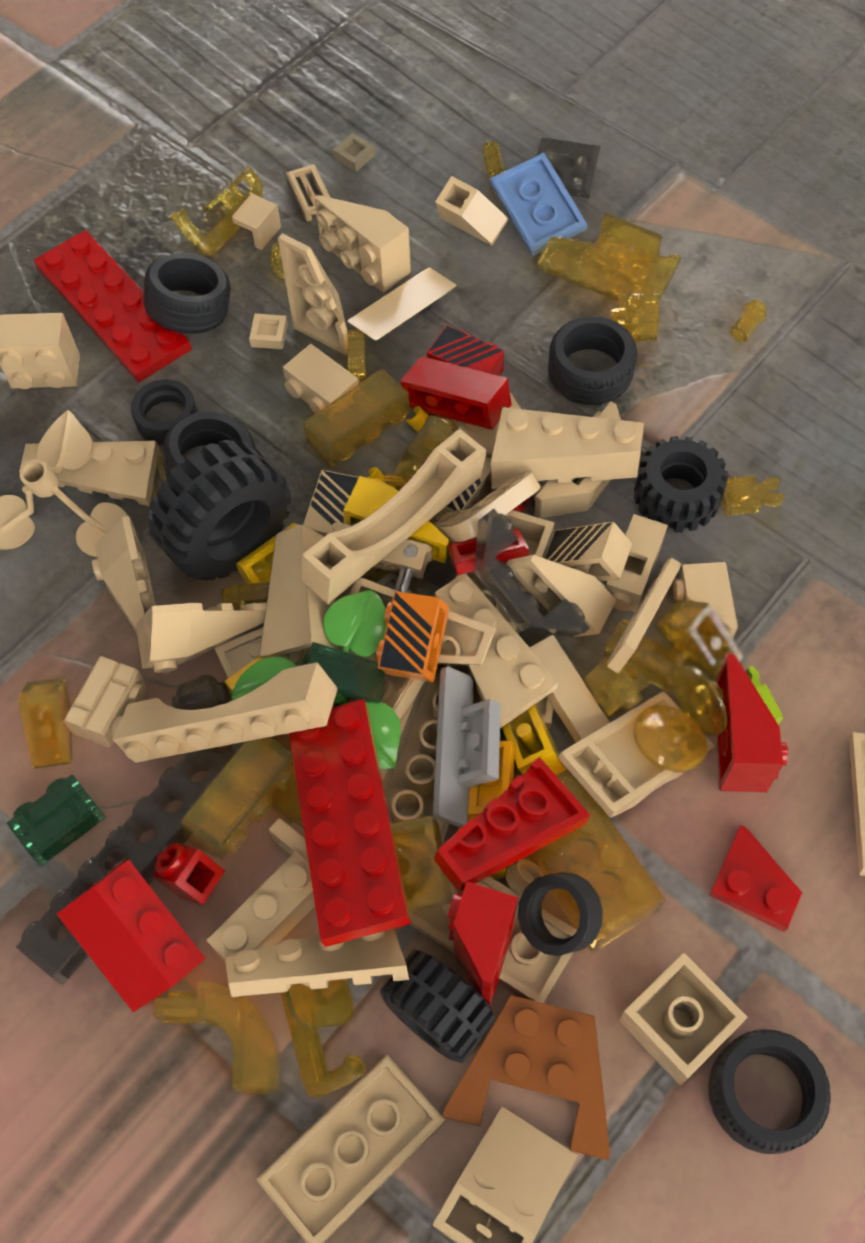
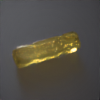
(493, 159)

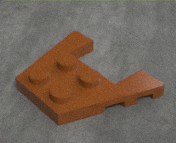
(542, 1052)

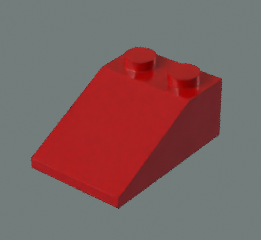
(751, 744)

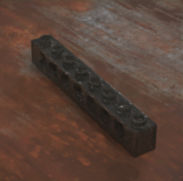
(64, 956)

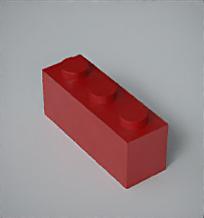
(457, 392)

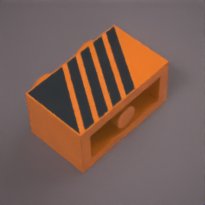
(412, 636)

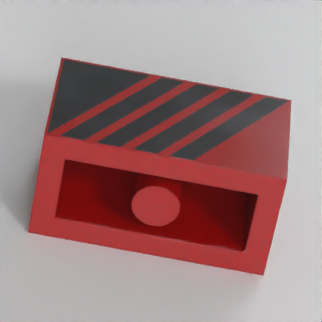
(467, 351)

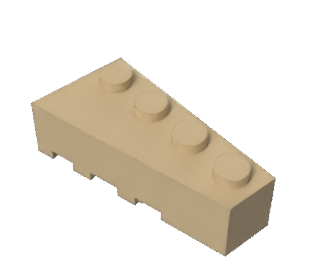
(564, 447)

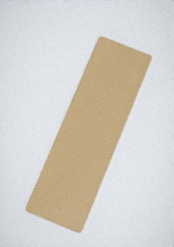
(402, 303)

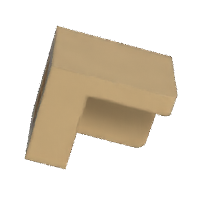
(260, 218)

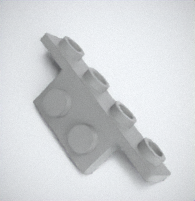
(465, 746)

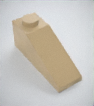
(555, 582)

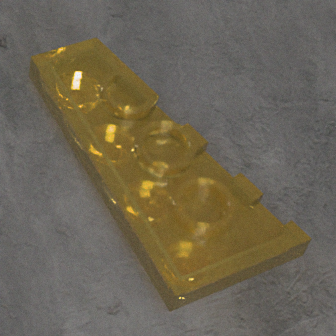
(608, 269)

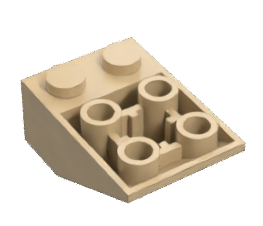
(365, 240)
(506, 1185)

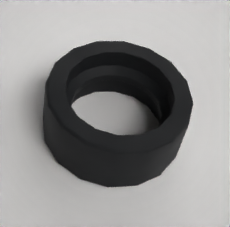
(153, 394)
(531, 913)

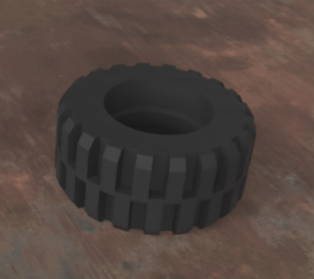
(218, 509)

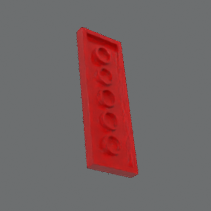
(110, 305)
(348, 828)

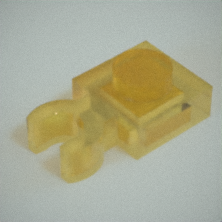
(745, 496)

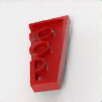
(514, 825)

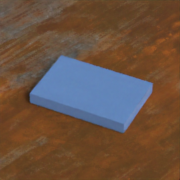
(537, 203)

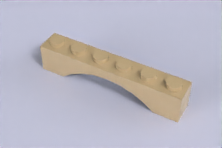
(349, 553)
(286, 704)

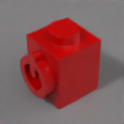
(187, 872)

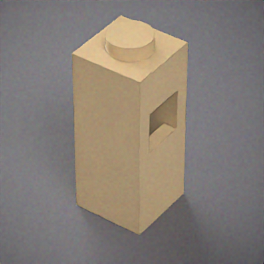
(647, 540)

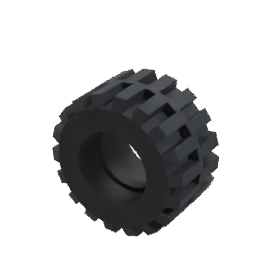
(687, 462)
(439, 1006)

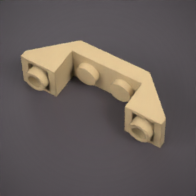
(570, 498)

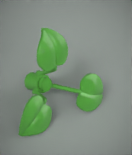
(358, 626)

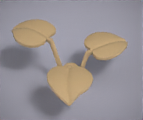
(66, 447)

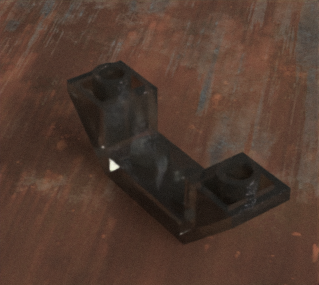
(493, 537)

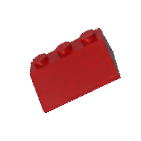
(481, 933)
(131, 936)

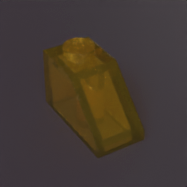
(700, 632)
(43, 713)

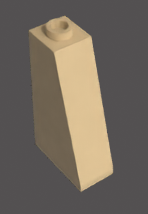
(293, 610)

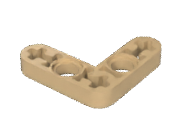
(463, 524)

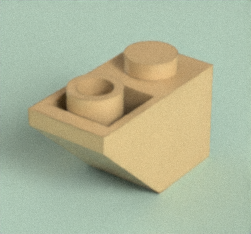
(470, 211)

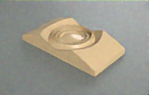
(614, 766)

